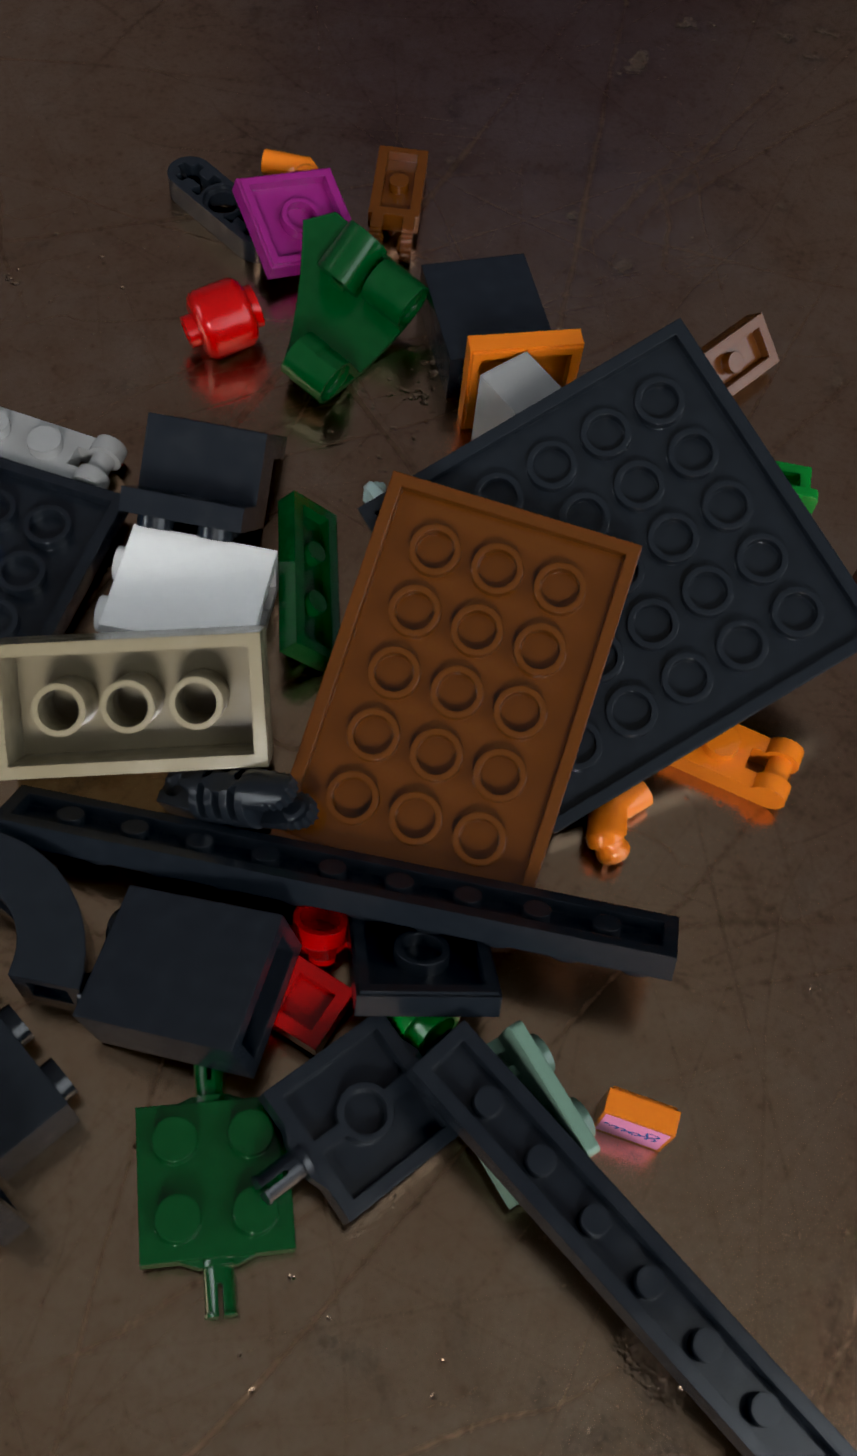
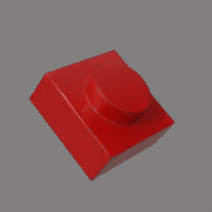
(312, 1006)

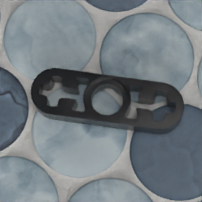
(216, 190)

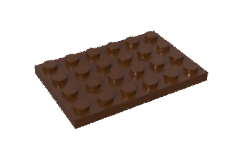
(461, 683)

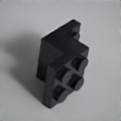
(203, 477)

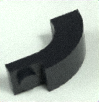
(52, 934)

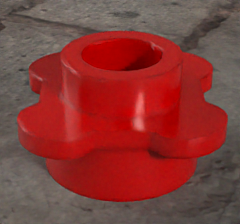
(320, 933)

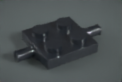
(353, 1120)

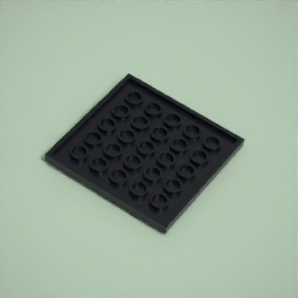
(732, 574)

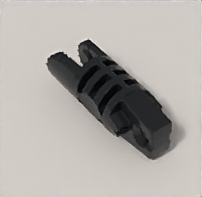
(239, 798)

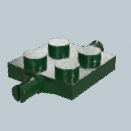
(199, 1191)

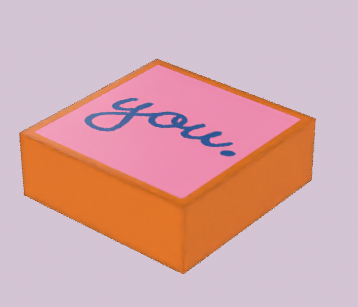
(636, 1118)

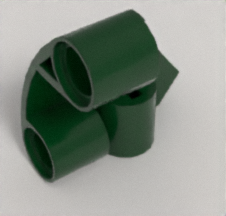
(347, 306)

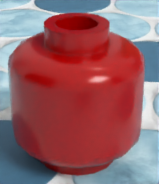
(222, 318)

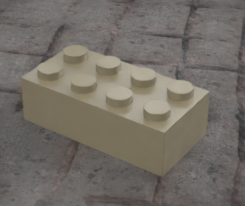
(134, 702)

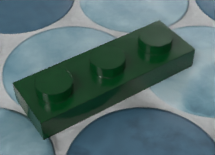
(307, 580)

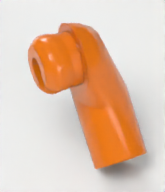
(282, 162)
(608, 824)

